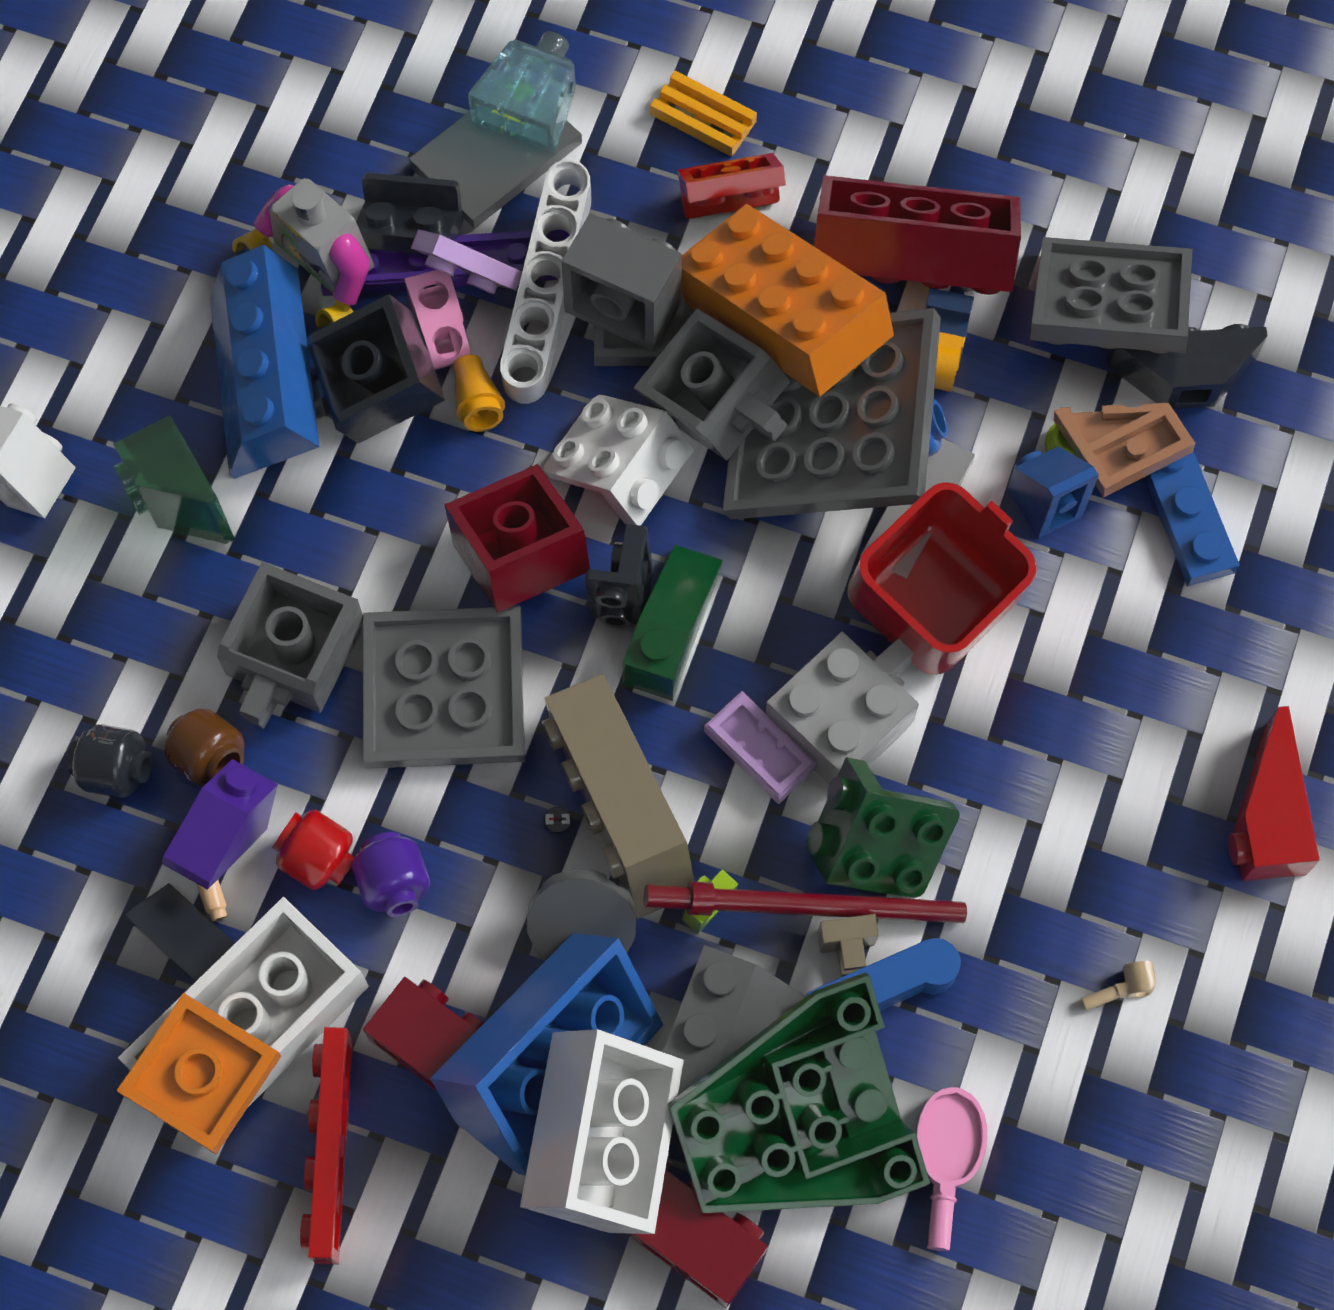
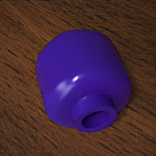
(391, 874)

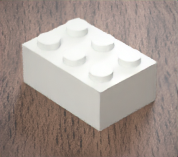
(602, 1132)

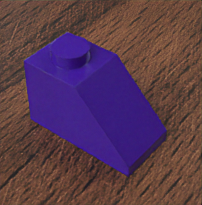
(221, 824)

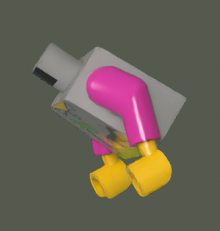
(319, 238)

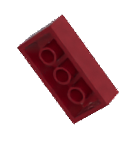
(920, 233)

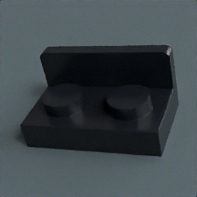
(403, 205)
(622, 594)

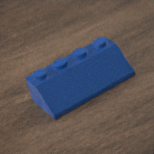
(262, 361)
(500, 1070)

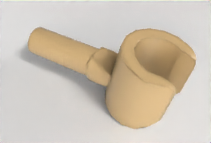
(1138, 983)

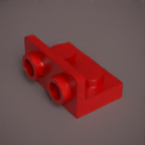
(730, 185)

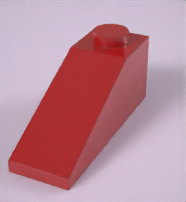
(1274, 820)

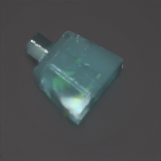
(527, 92)

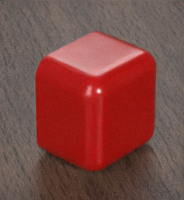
(959, 584)

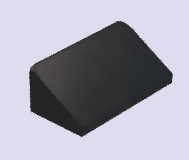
(180, 931)

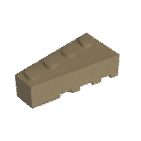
(618, 789)

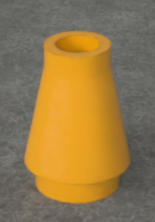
(477, 398)

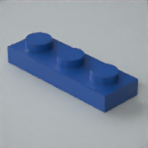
(1192, 521)

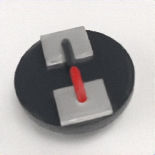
(557, 819)

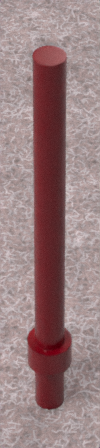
(703, 899)

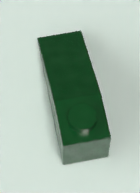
(670, 623)

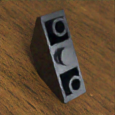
(1200, 375)

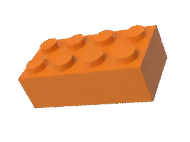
(786, 298)

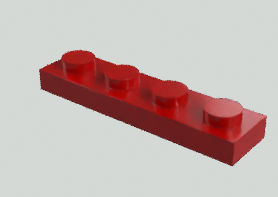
(326, 1170)

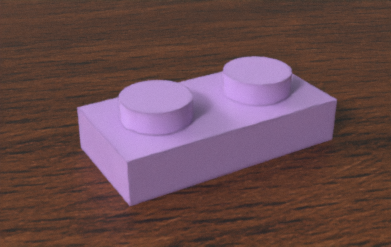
(449, 255)

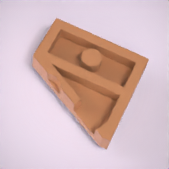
(1125, 441)

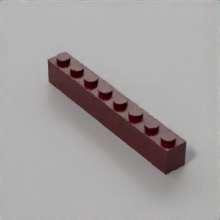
(702, 1247)

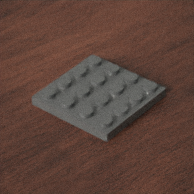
(854, 443)

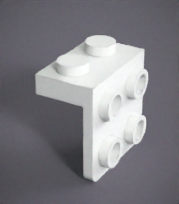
(622, 453)

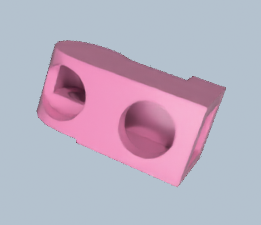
(438, 317)

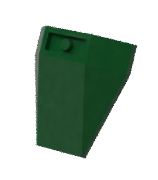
(801, 1114)

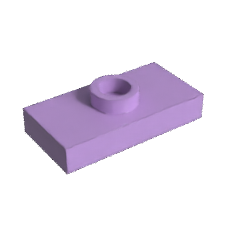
(760, 747)

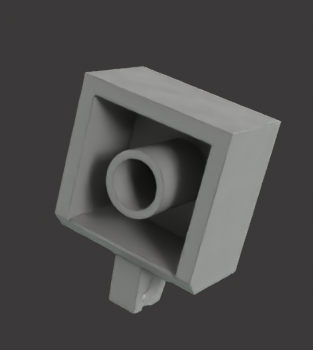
(846, 704)

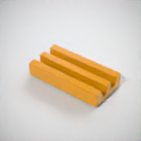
(709, 108)

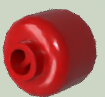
(314, 850)

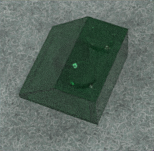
(169, 483)

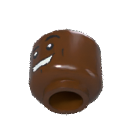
(202, 745)

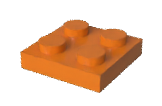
(199, 1073)

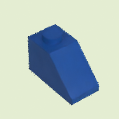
(1051, 488)

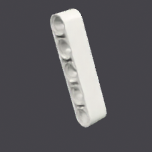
(539, 303)

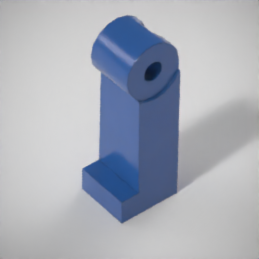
(920, 968)

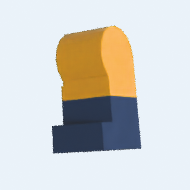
(955, 315)

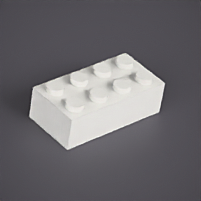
(275, 984)

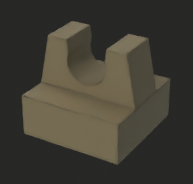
(848, 938)

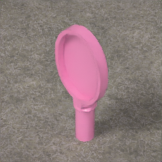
(953, 1147)

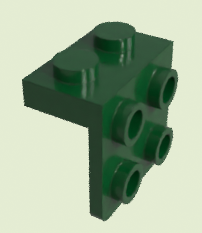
(878, 835)

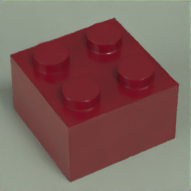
(518, 537)

